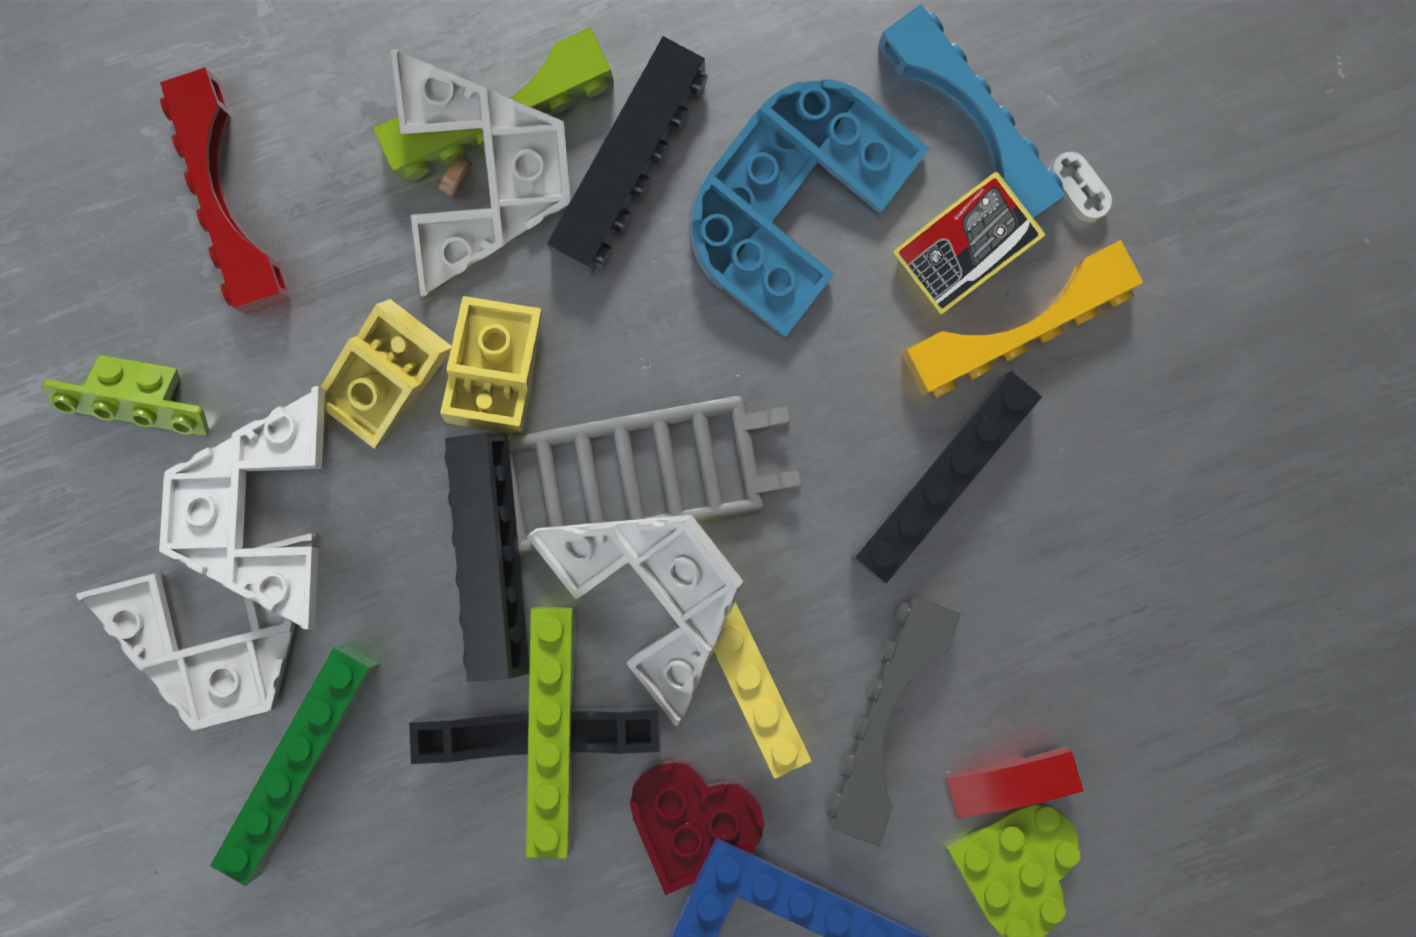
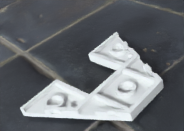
(522, 163)
(207, 507)
(680, 570)
(208, 680)

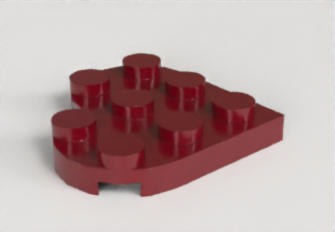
(683, 817)

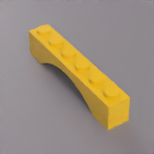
(1094, 281)

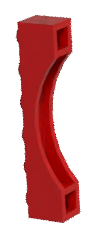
(200, 119)

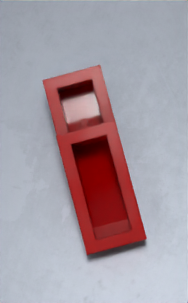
(1015, 783)

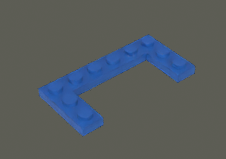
(736, 873)

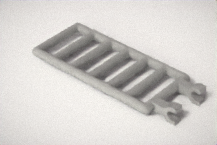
(659, 420)

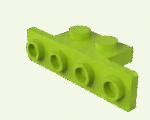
(128, 393)

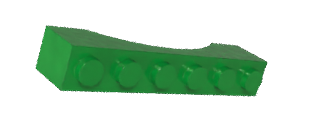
(292, 764)

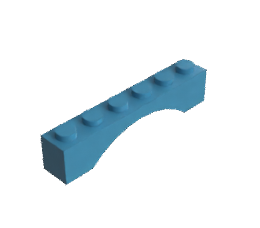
(926, 55)

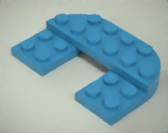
(762, 171)

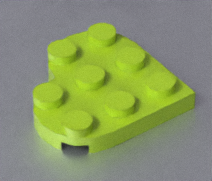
(1017, 868)

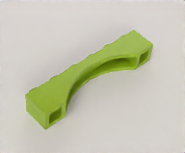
(570, 72)
(549, 732)

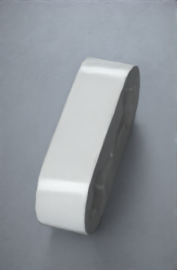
(1087, 181)

